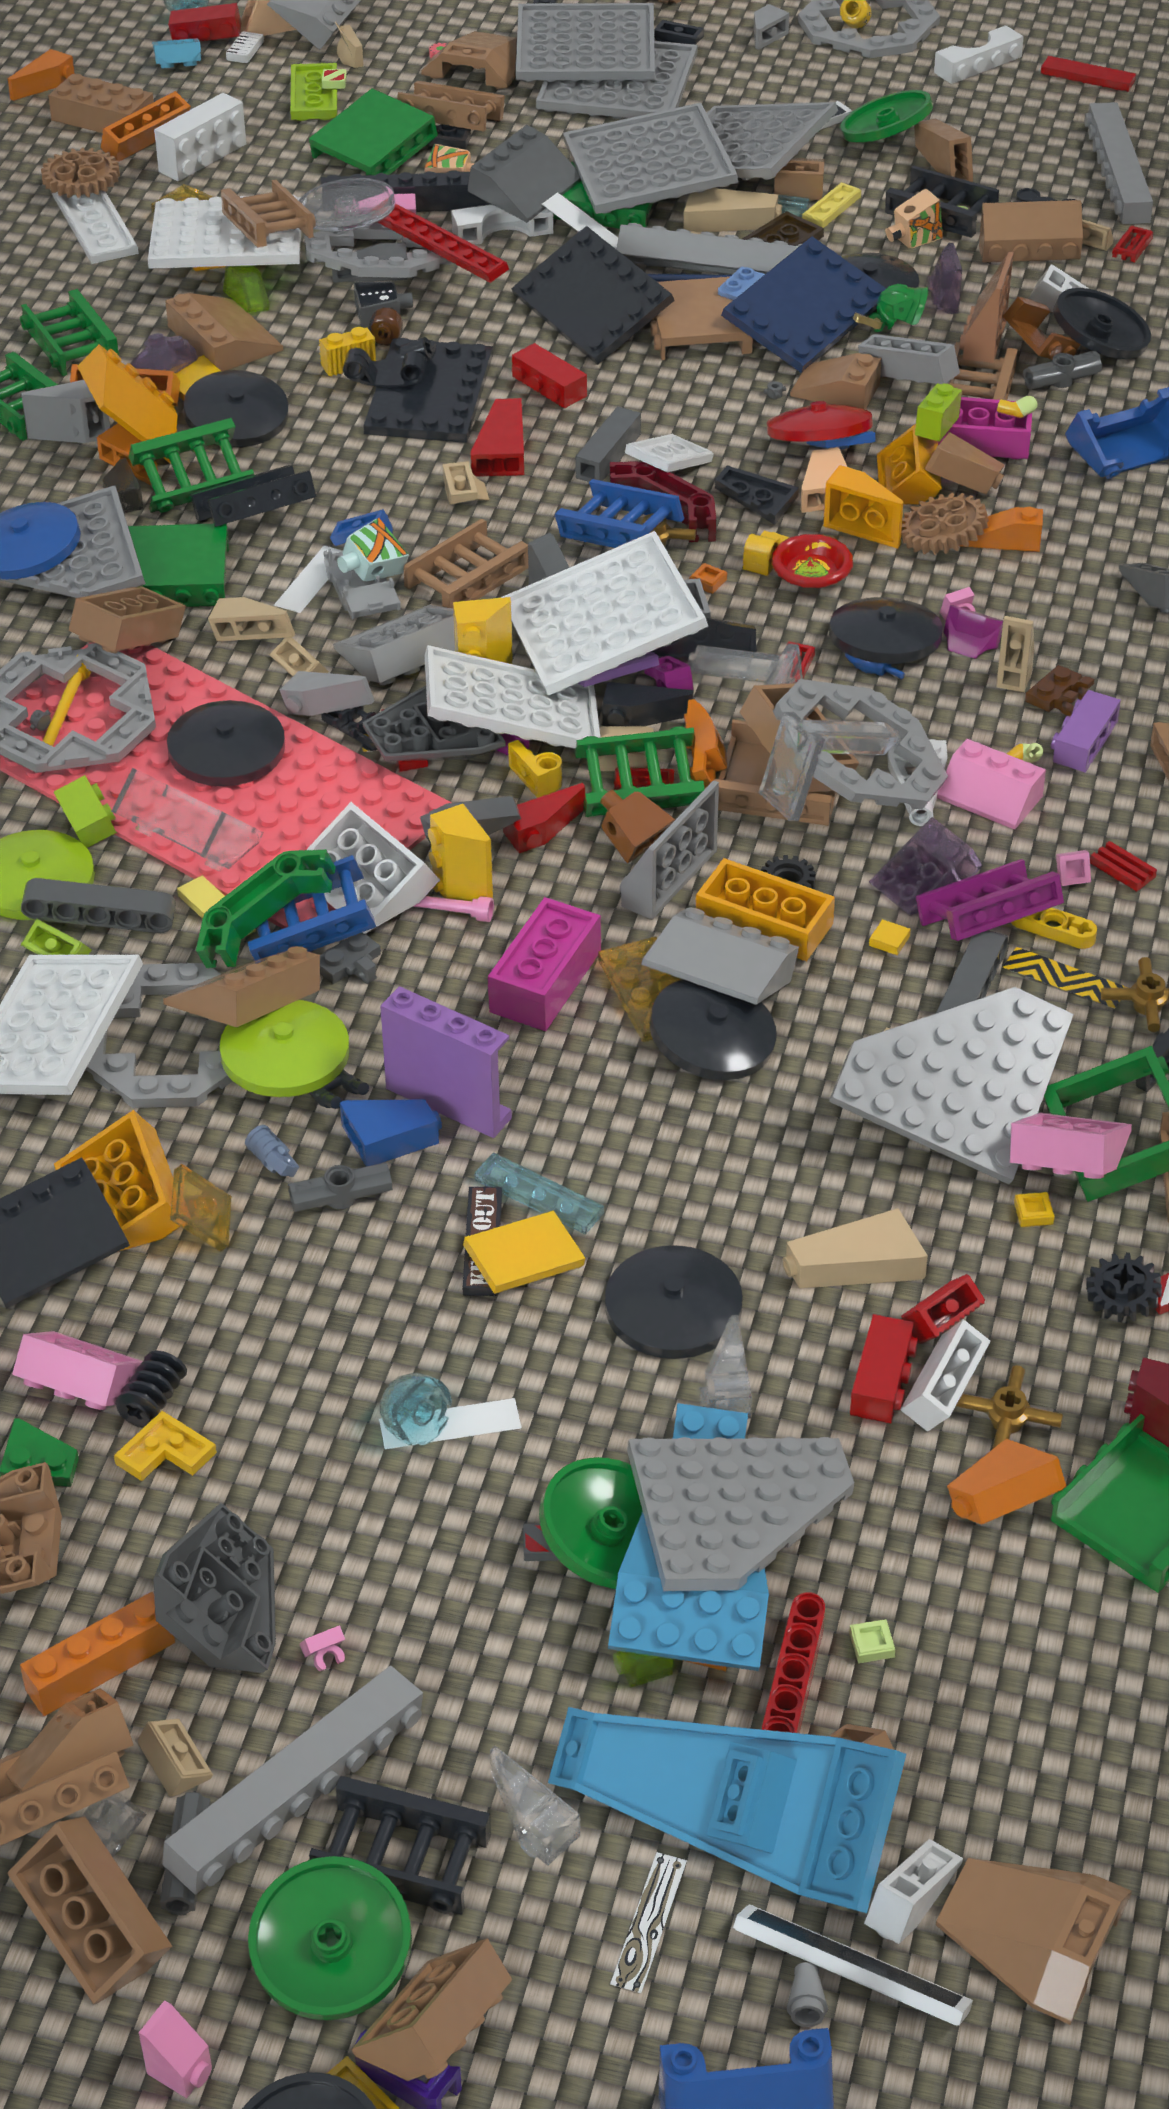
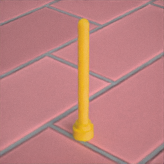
(64, 704)

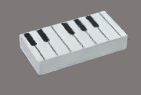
(244, 47)

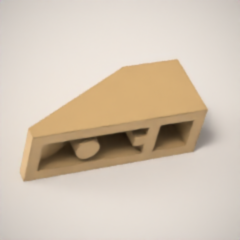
(248, 619)
(1016, 654)

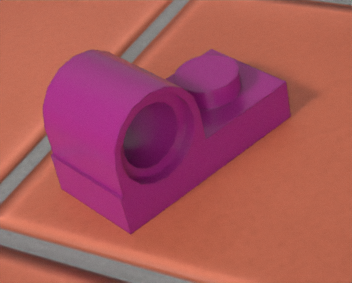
(671, 674)

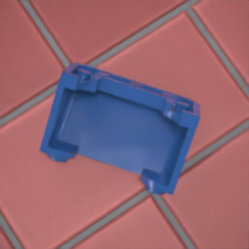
(1123, 438)
(795, 2085)

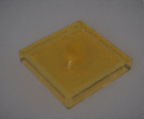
(201, 1207)

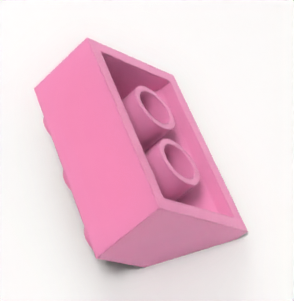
(992, 784)
(1068, 1144)
(73, 1368)

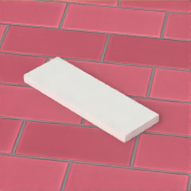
(97, 226)

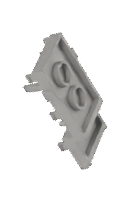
(359, 596)

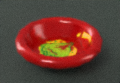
(812, 561)

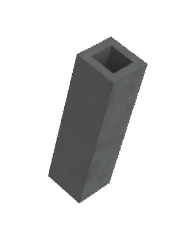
(608, 444)

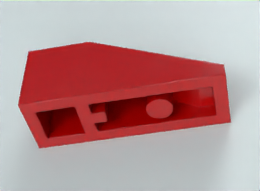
(545, 817)

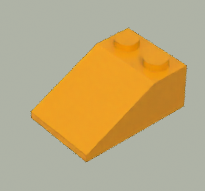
(862, 507)

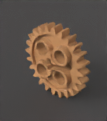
(80, 172)
(944, 523)

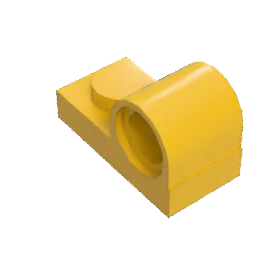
(759, 550)
(538, 772)

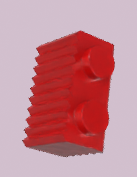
(944, 1308)

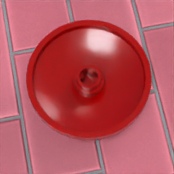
(819, 422)

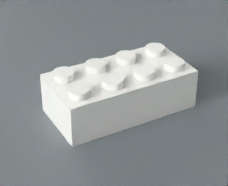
(200, 136)

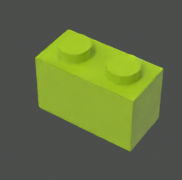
(938, 412)
(85, 812)

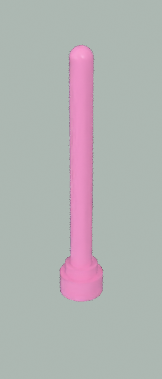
(480, 908)

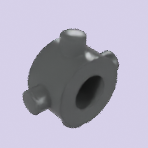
(774, 390)
(40, 720)

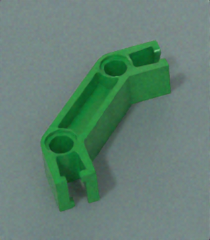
(259, 899)

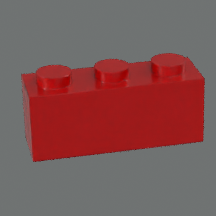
(205, 22)
(549, 375)
(883, 1369)

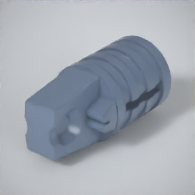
(271, 1151)

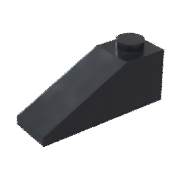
(643, 704)

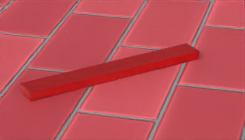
(445, 244)

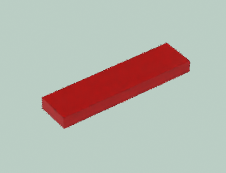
(1088, 73)

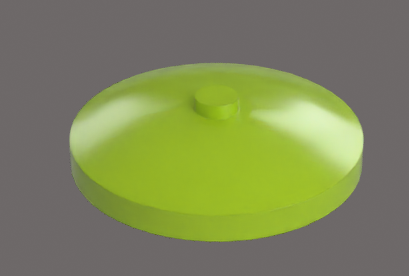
(39, 855)
(286, 1050)

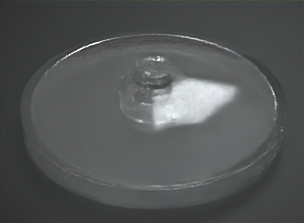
(349, 203)

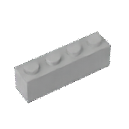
(913, 358)

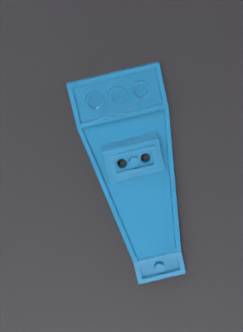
(689, 1625)
(766, 1800)

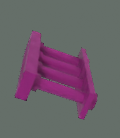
(989, 899)

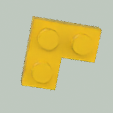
(161, 1440)

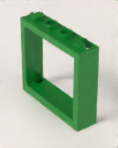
(1102, 1078)

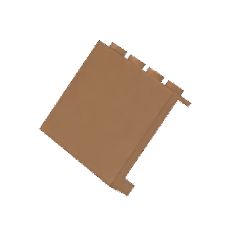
(696, 317)
(744, 775)
(57, 1796)

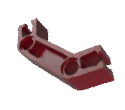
(696, 504)

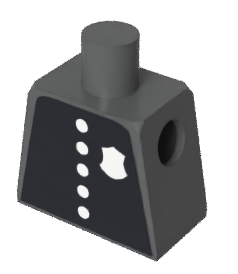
(376, 295)

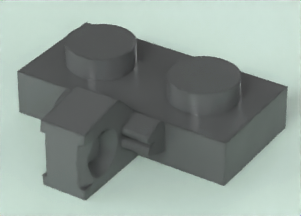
(351, 957)

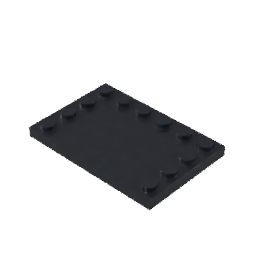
(592, 294)
(438, 405)

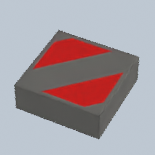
(535, 1544)

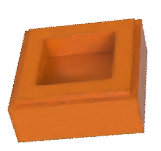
(710, 577)

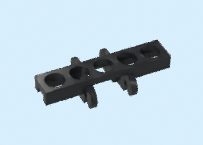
(349, 716)

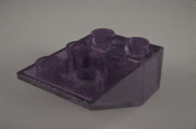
(925, 863)

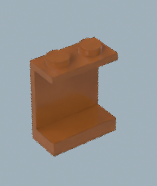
(1026, 318)

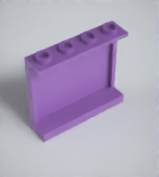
(444, 1060)

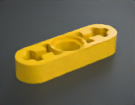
(1072, 937)

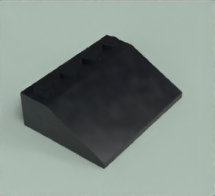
(54, 1231)

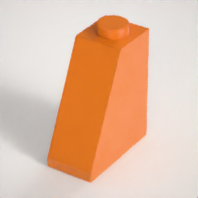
(1005, 1481)

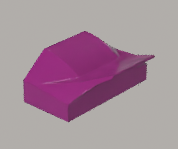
(971, 632)

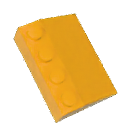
(127, 396)
(131, 1176)

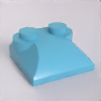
(176, 52)

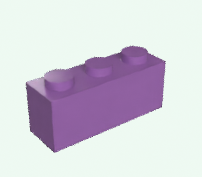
(1085, 730)

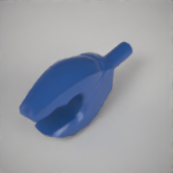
(874, 668)

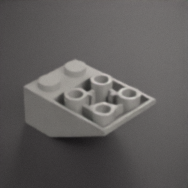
(63, 413)

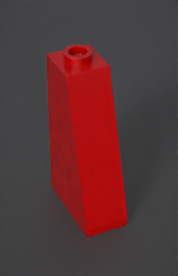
(500, 441)

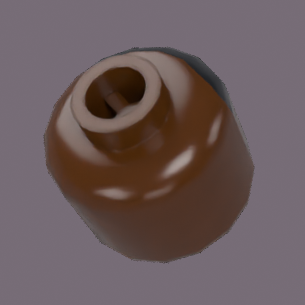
(385, 325)

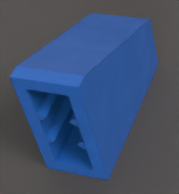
(389, 1127)

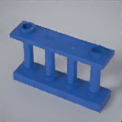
(611, 532)
(327, 926)

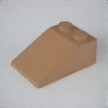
(840, 380)

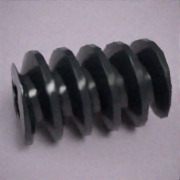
(150, 1387)

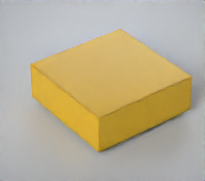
(889, 937)
(1034, 1209)

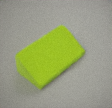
(49, 941)

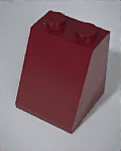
(1150, 1398)

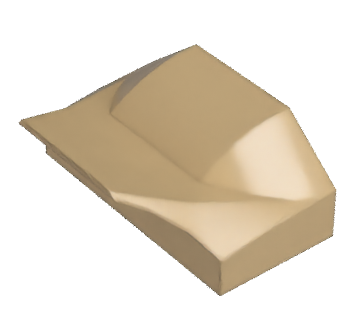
(349, 47)
(462, 484)

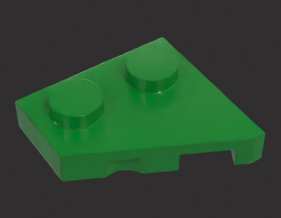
(33, 1446)

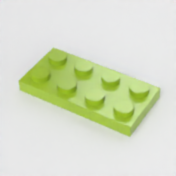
(307, 95)

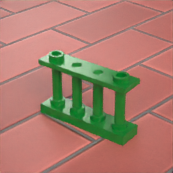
(84, 317)
(25, 378)
(188, 440)
(660, 793)

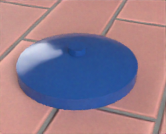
(36, 538)

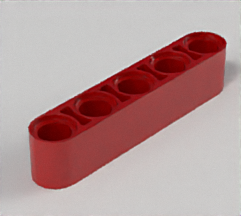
(803, 1630)

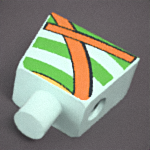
(373, 552)

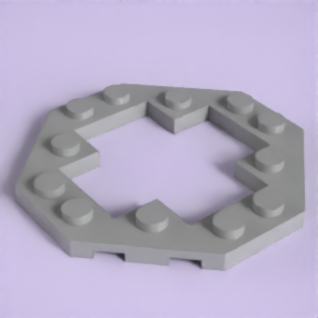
(909, 33)
(319, 250)
(75, 749)
(880, 786)
(153, 1091)

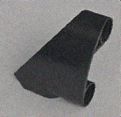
(391, 372)

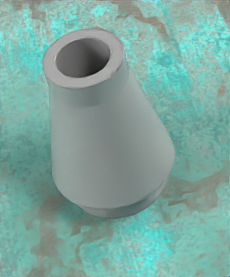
(807, 1999)

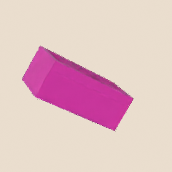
(544, 964)

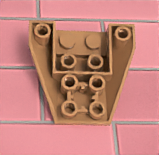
(480, 51)
(28, 1528)
(1034, 1928)

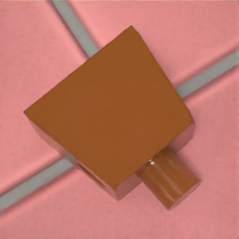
(633, 823)

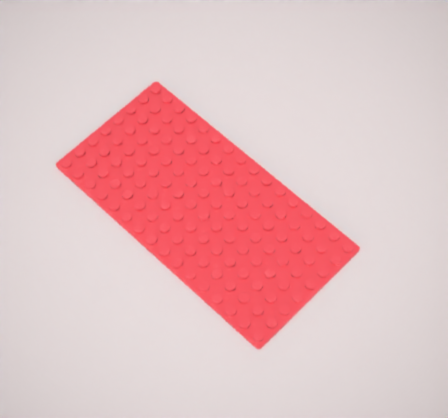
(287, 804)

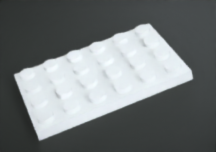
(506, 699)
(58, 1018)

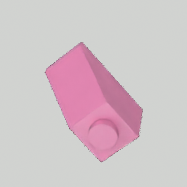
(174, 2051)

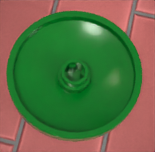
(886, 116)
(591, 1517)
(330, 1938)

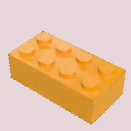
(768, 904)

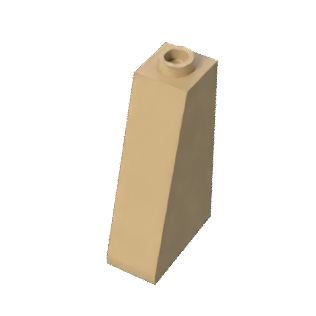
(729, 210)
(857, 1253)

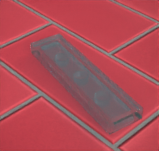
(539, 1192)

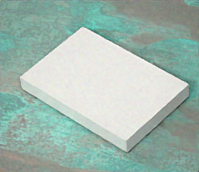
(669, 452)

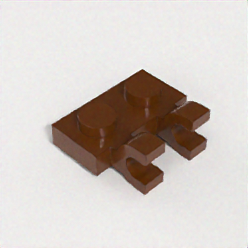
(1059, 690)

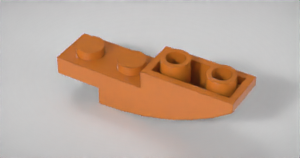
(707, 746)

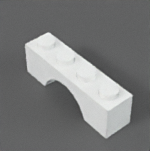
(961, 63)
(477, 222)

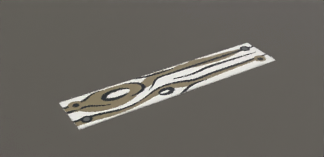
(648, 1922)

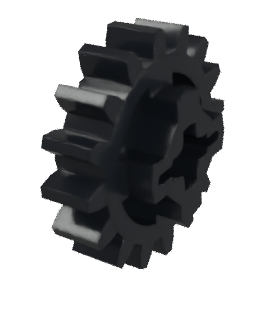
(1140, 1292)

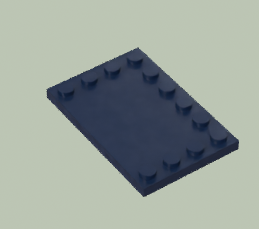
(804, 304)

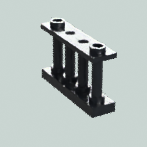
(958, 191)
(253, 495)
(415, 1812)

